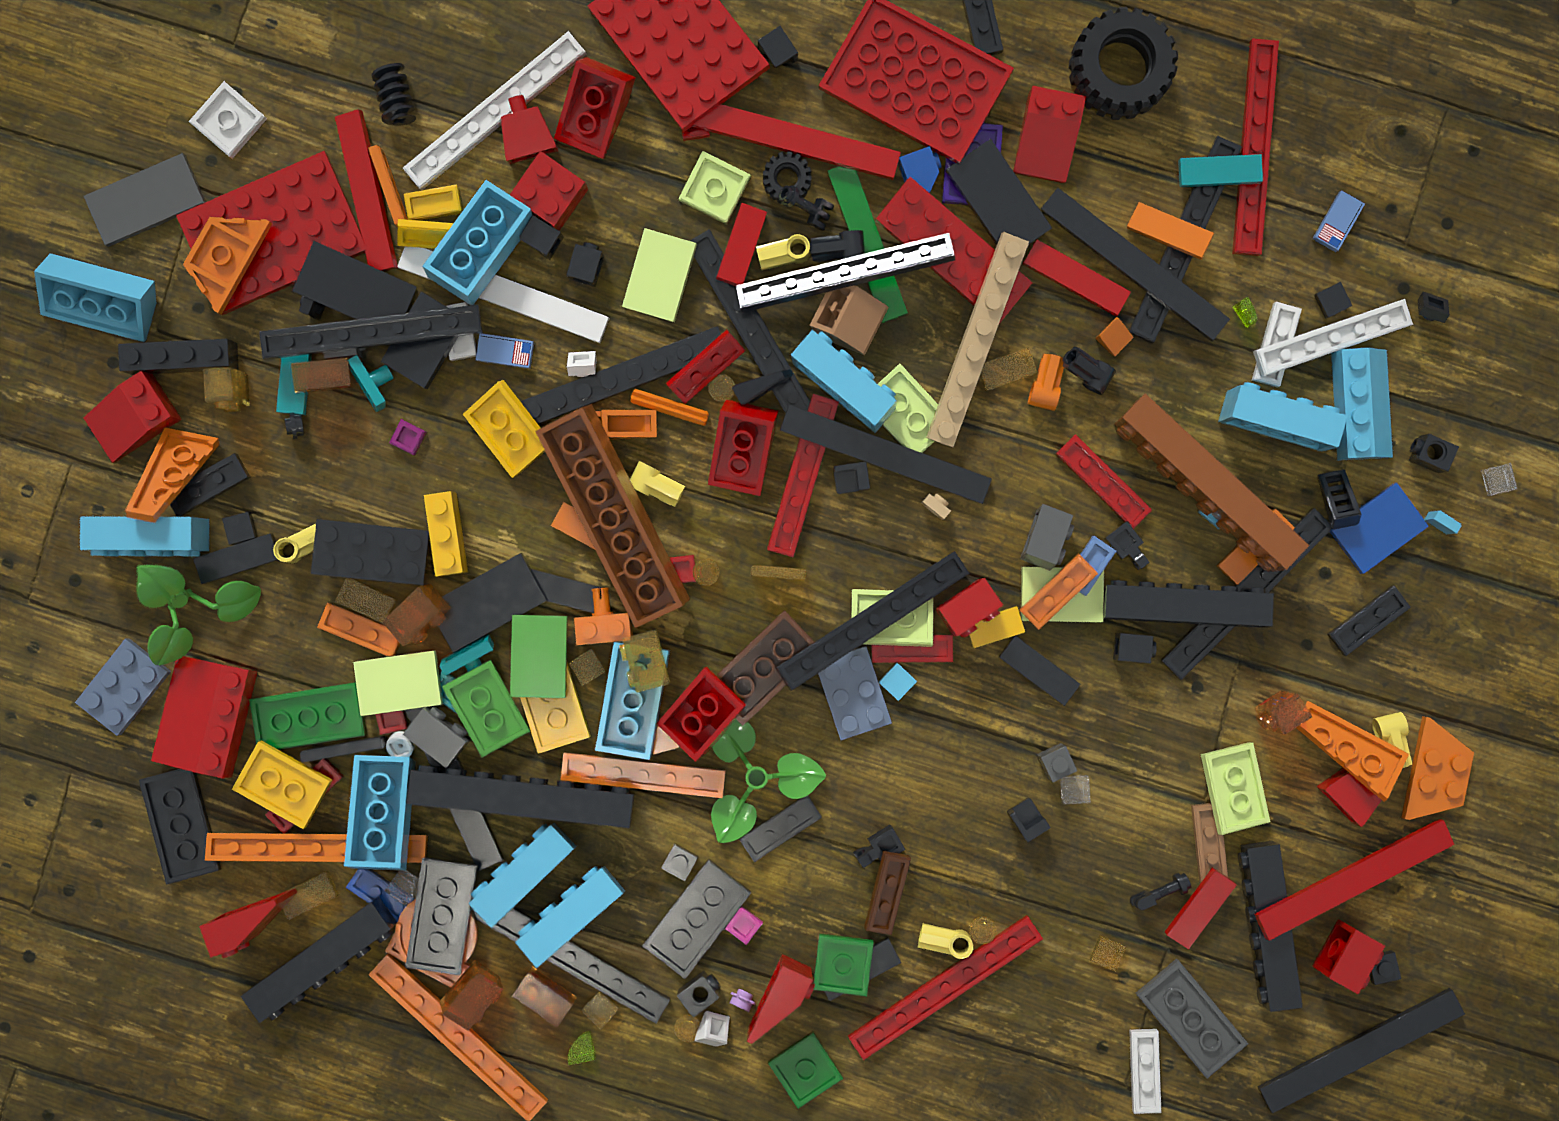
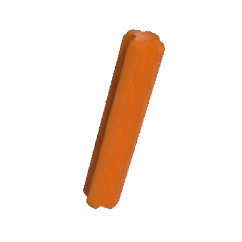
(669, 407)

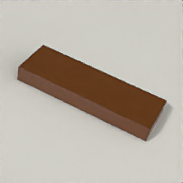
(887, 892)

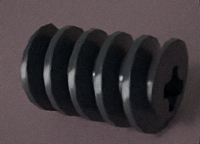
(391, 94)

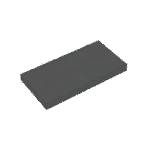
(144, 200)
(1191, 1018)

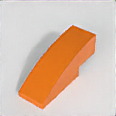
(628, 423)

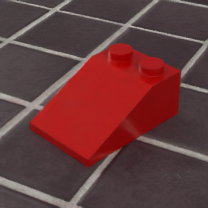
(593, 106)
(1048, 134)
(131, 415)
(742, 447)
(701, 714)
(237, 927)
(784, 994)

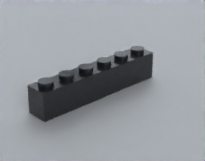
(1188, 605)
(1274, 958)
(319, 959)

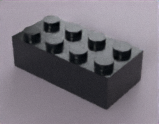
(369, 552)

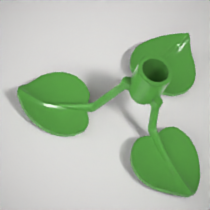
(166, 585)
(796, 775)

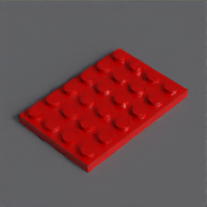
(683, 51)
(916, 78)
(302, 205)

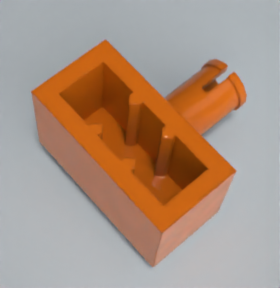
(603, 624)

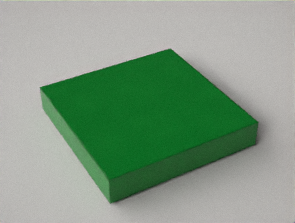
(843, 964)
(805, 1069)

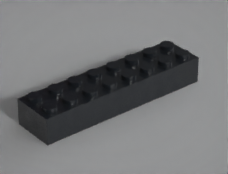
(520, 798)

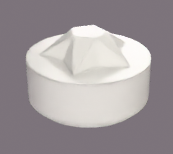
(399, 745)

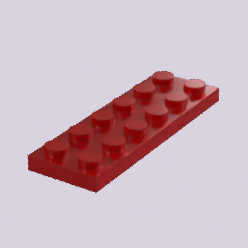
(918, 215)

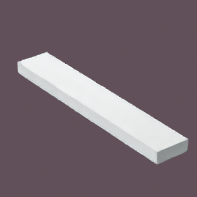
(1333, 337)

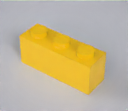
(445, 533)

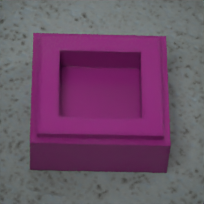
(407, 437)

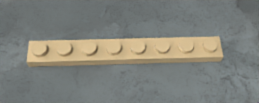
(977, 339)

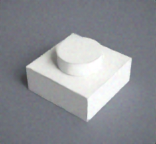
(581, 363)

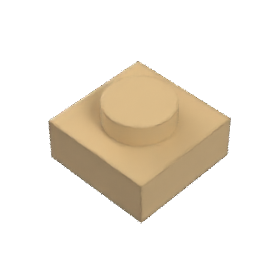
(936, 505)

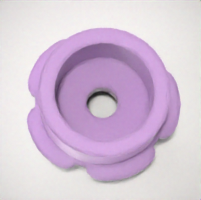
(742, 1000)

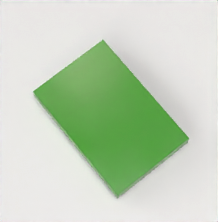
(538, 656)
(486, 708)

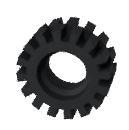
(782, 162)

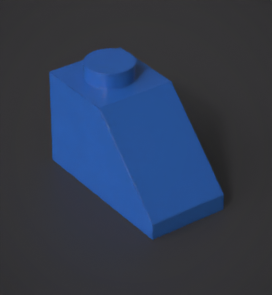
(921, 166)

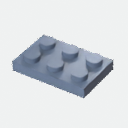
(122, 687)
(854, 694)

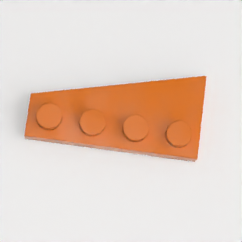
(168, 472)
(1356, 750)

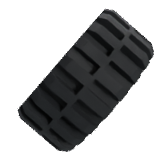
(1143, 35)

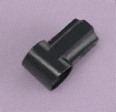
(837, 246)
(1094, 373)

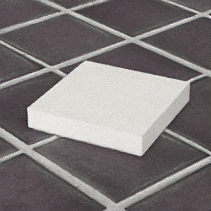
(228, 120)

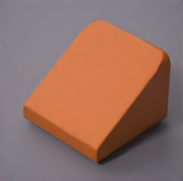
(1114, 337)

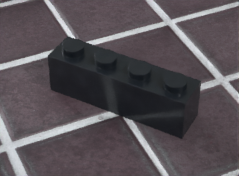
(177, 356)

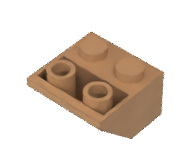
(849, 318)

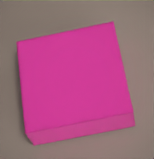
(744, 925)

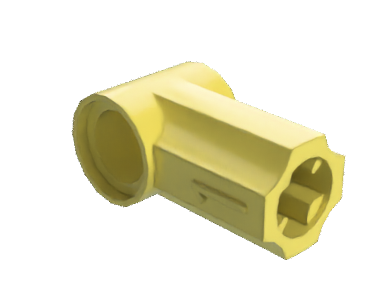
(780, 253)
(651, 482)
(302, 542)
(1393, 729)
(942, 940)

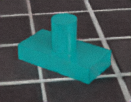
(370, 381)
(467, 656)

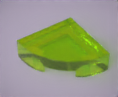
(1246, 312)
(581, 1049)

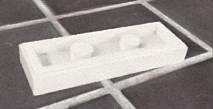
(1280, 327)
(1145, 1071)

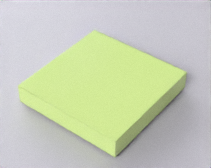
(714, 187)

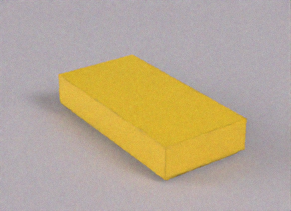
(433, 203)
(421, 233)
(1004, 625)

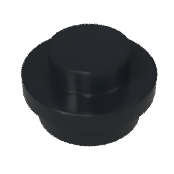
(294, 425)

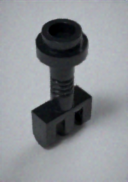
(790, 196)
(1148, 899)

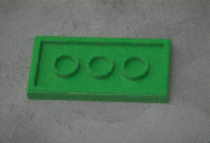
(308, 716)

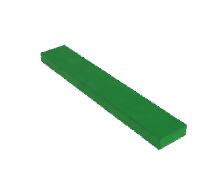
(859, 217)

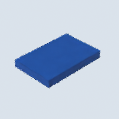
(1384, 527)

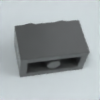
(1047, 537)
(437, 736)

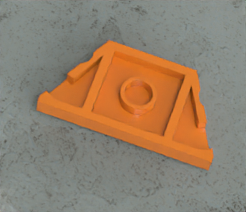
(224, 255)
(1437, 773)

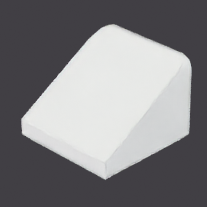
(713, 1029)

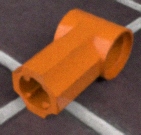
(1046, 390)

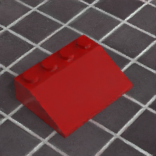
(204, 717)

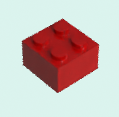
(549, 191)
(969, 607)
(1349, 957)

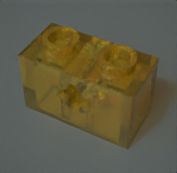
(226, 388)
(656, 672)

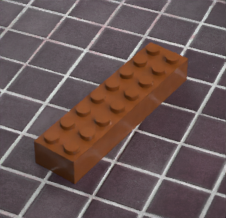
(1210, 485)
(613, 515)

